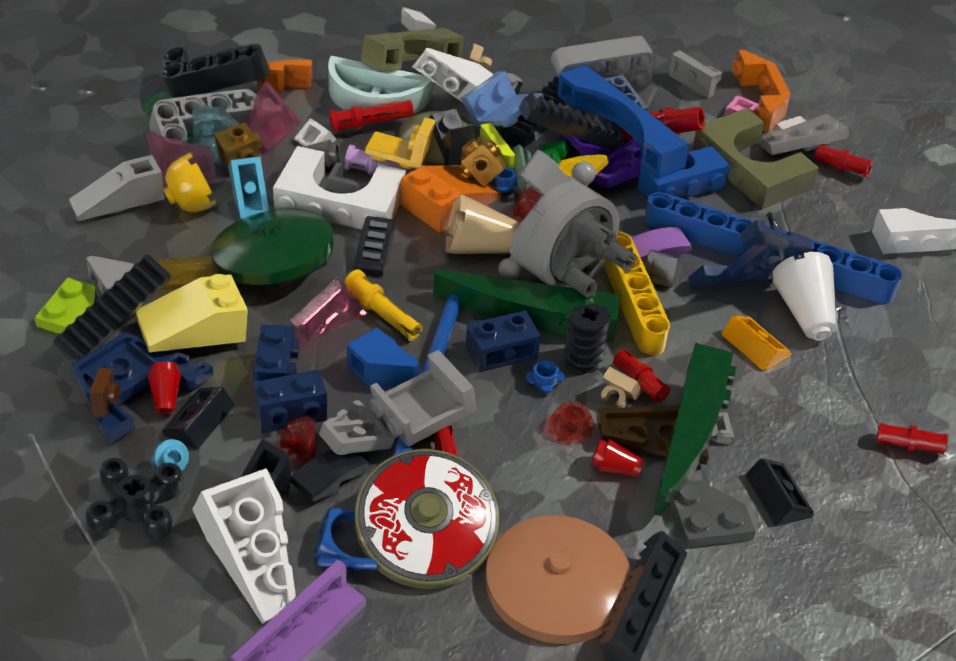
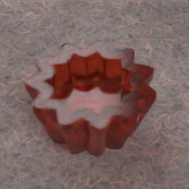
(571, 423)

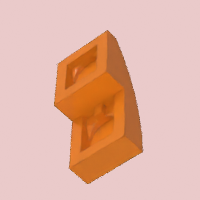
(288, 73)

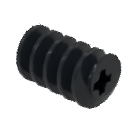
(587, 337)

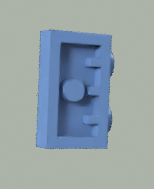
(494, 102)

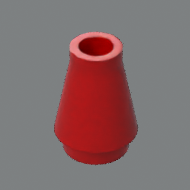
(164, 384)
(616, 459)

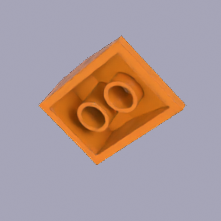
(433, 190)

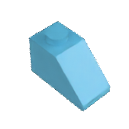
(248, 186)

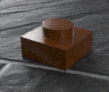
(104, 392)

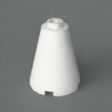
(809, 292)

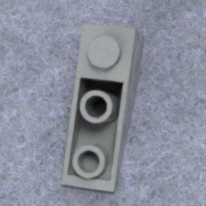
(122, 188)

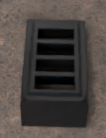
(374, 244)

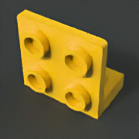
(406, 153)

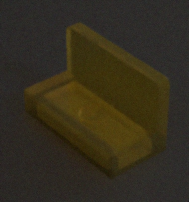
(186, 269)

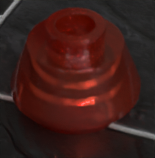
(299, 438)

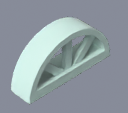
(352, 81)

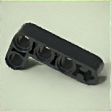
(212, 71)

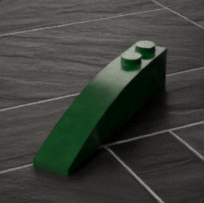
(545, 304)
(696, 418)

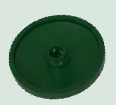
(273, 246)

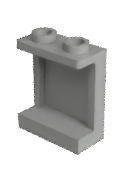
(425, 401)

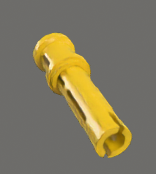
(373, 298)

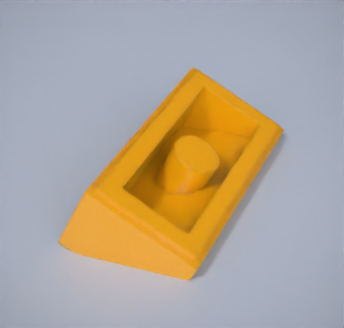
(755, 342)

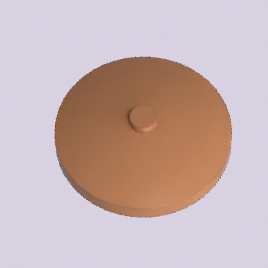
(556, 578)

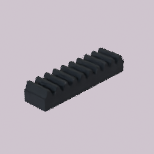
(572, 123)
(525, 132)
(112, 309)
(643, 598)

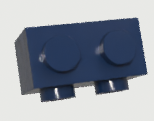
(502, 341)
(276, 352)
(289, 398)

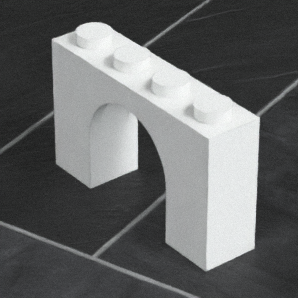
(299, 190)

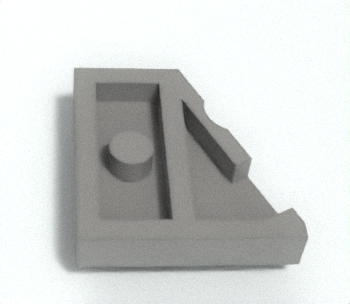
(355, 431)

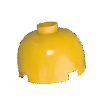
(187, 186)

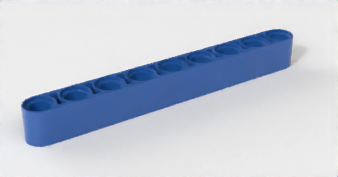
(722, 231)

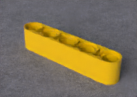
(639, 302)

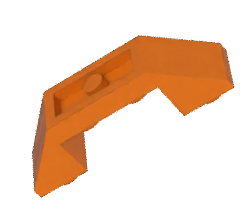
(758, 71)

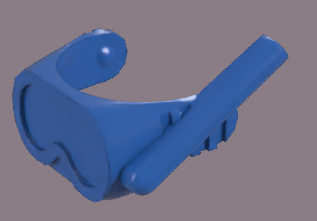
(327, 552)

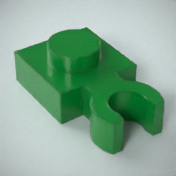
(555, 150)

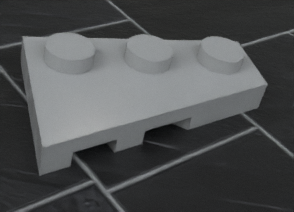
(804, 135)

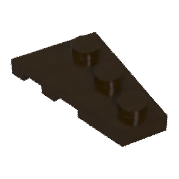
(640, 428)

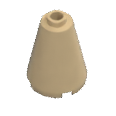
(478, 229)

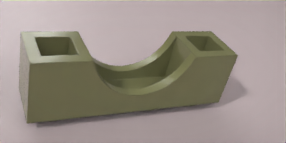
(389, 50)

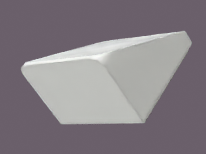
(415, 20)
(313, 133)

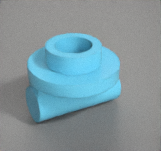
(170, 452)

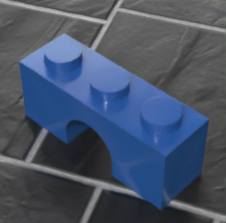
(703, 173)

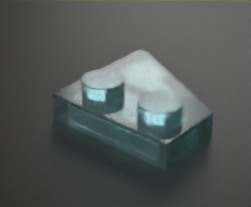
(207, 122)

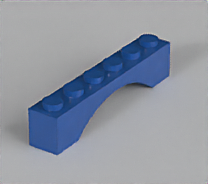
(659, 146)

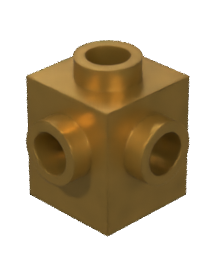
(237, 143)
(482, 160)

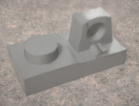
(693, 74)

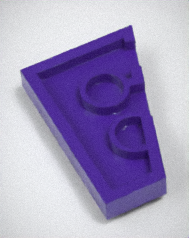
(621, 166)

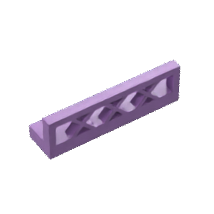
(306, 621)

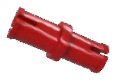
(843, 160)
(642, 374)
(912, 438)

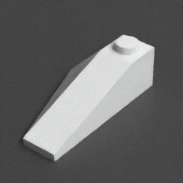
(249, 538)

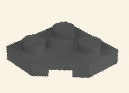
(710, 516)

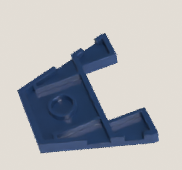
(759, 261)
(130, 365)

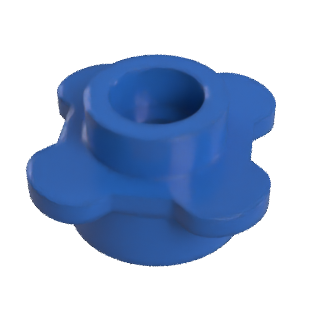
(505, 181)
(545, 375)

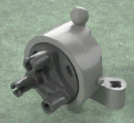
(567, 229)

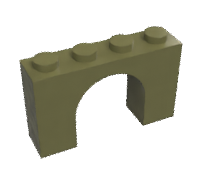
(760, 181)

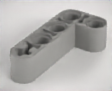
(609, 58)
(179, 110)

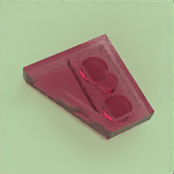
(271, 117)
(328, 311)

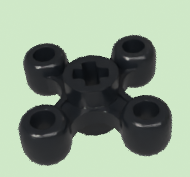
(135, 498)

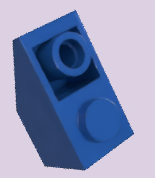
(380, 360)

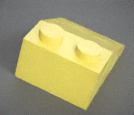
(195, 316)

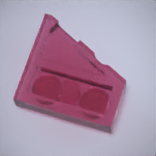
(168, 150)

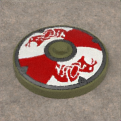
(426, 518)

